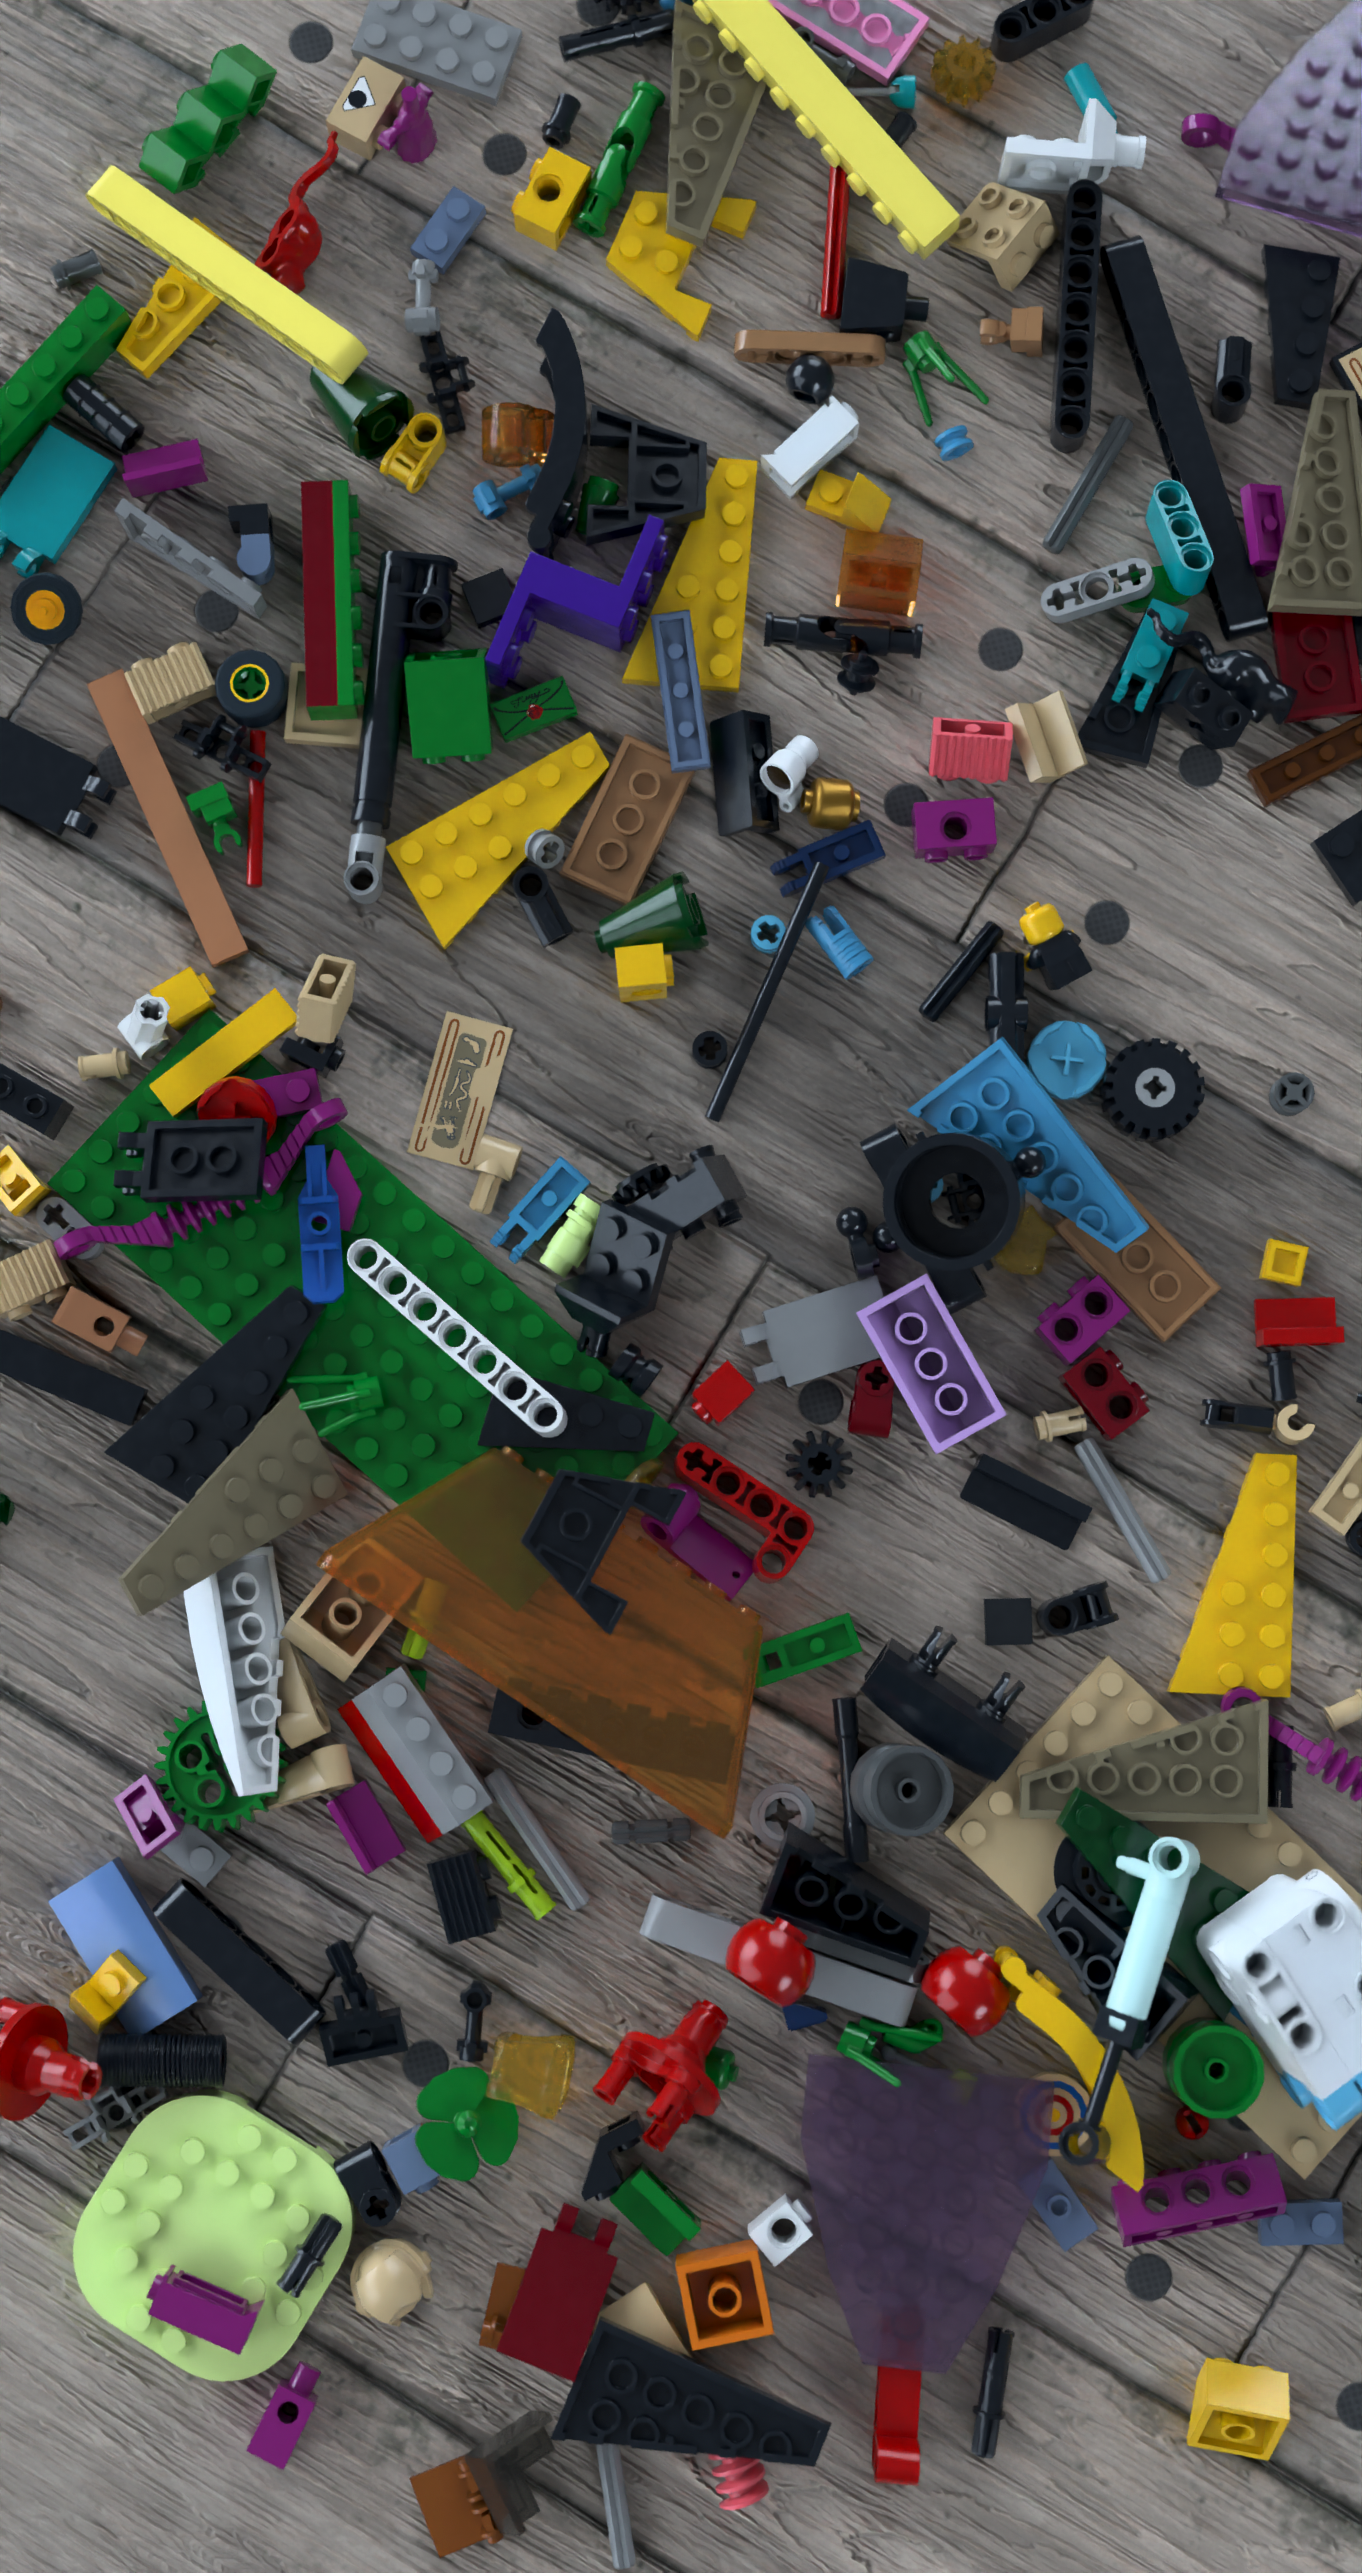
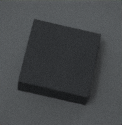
(488, 597)
(1008, 1621)

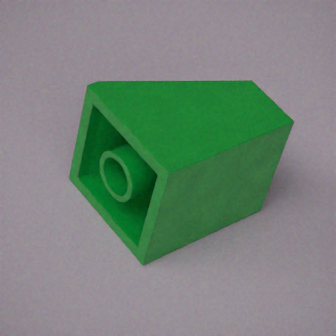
(449, 705)

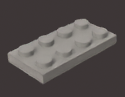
(439, 45)

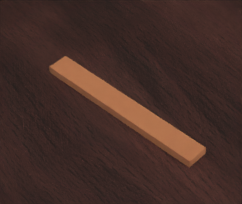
(168, 819)

